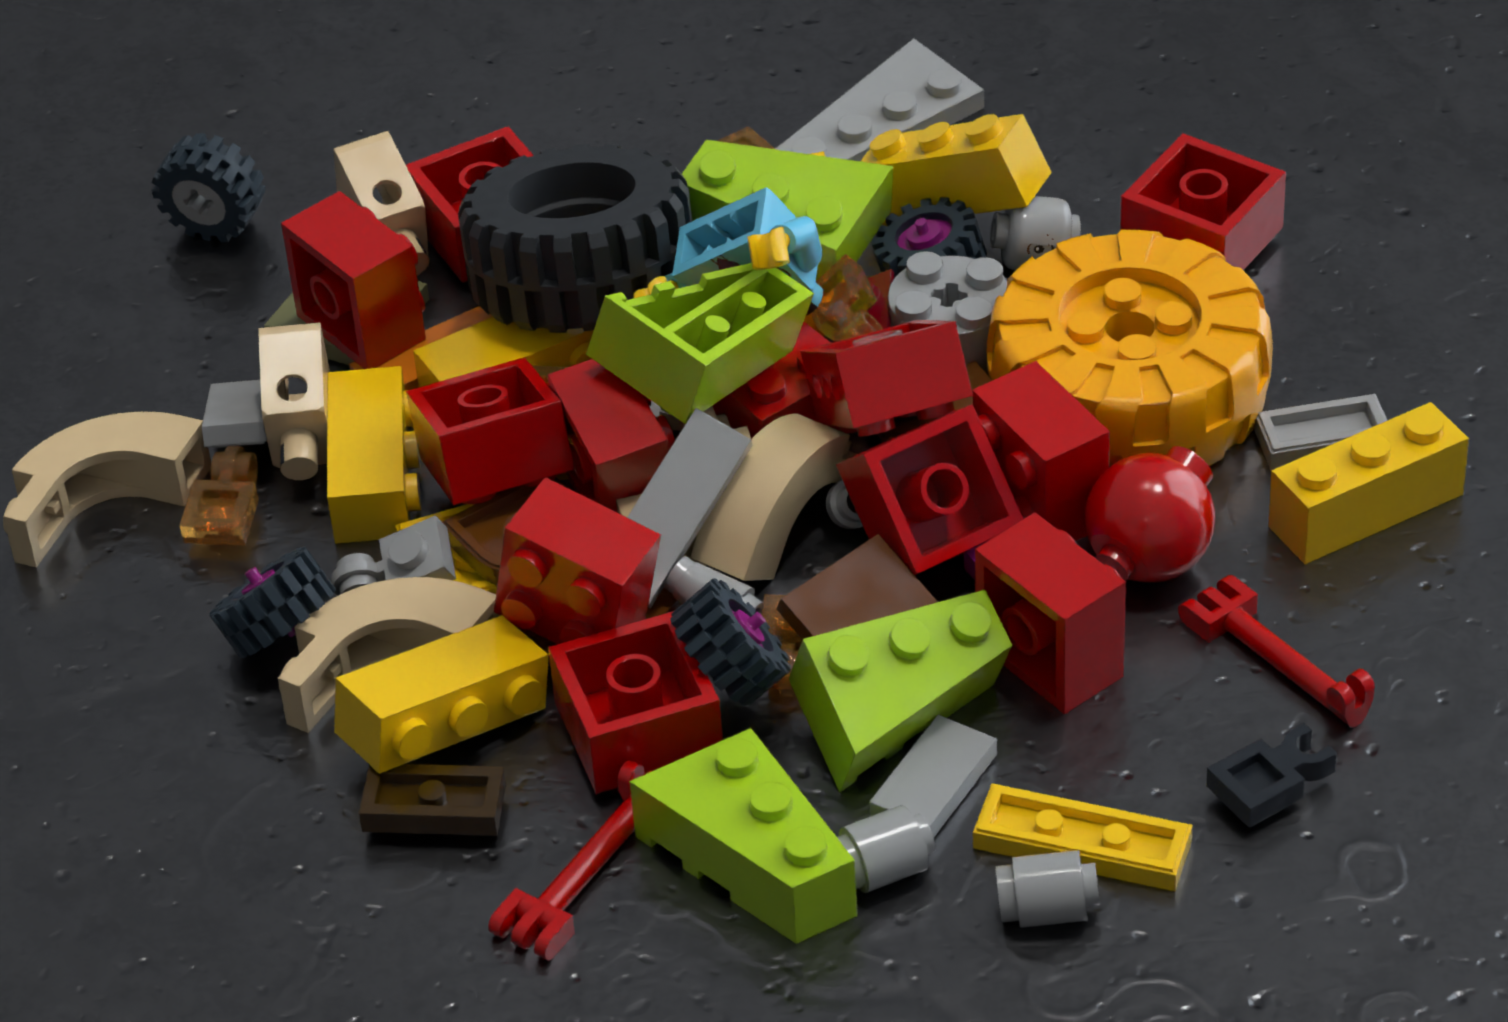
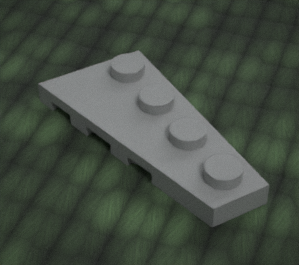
(901, 94)

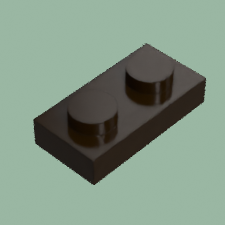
(433, 800)

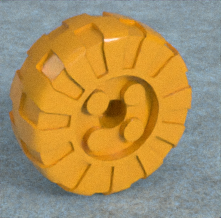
(1144, 336)

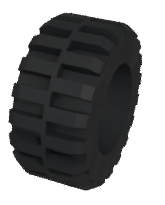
(568, 230)

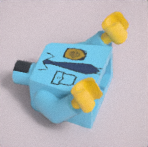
(744, 232)

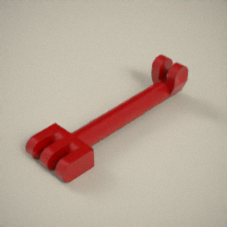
(1232, 609)
(544, 917)

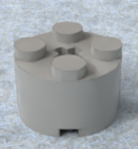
(950, 291)

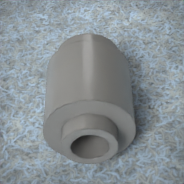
(888, 847)
(1046, 889)

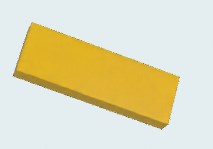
(1117, 841)

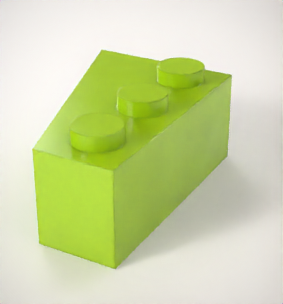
(838, 194)
(700, 339)
(892, 676)
(750, 831)

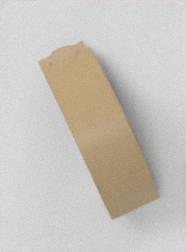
(100, 461)
(766, 494)
(370, 627)

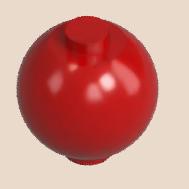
(1152, 515)

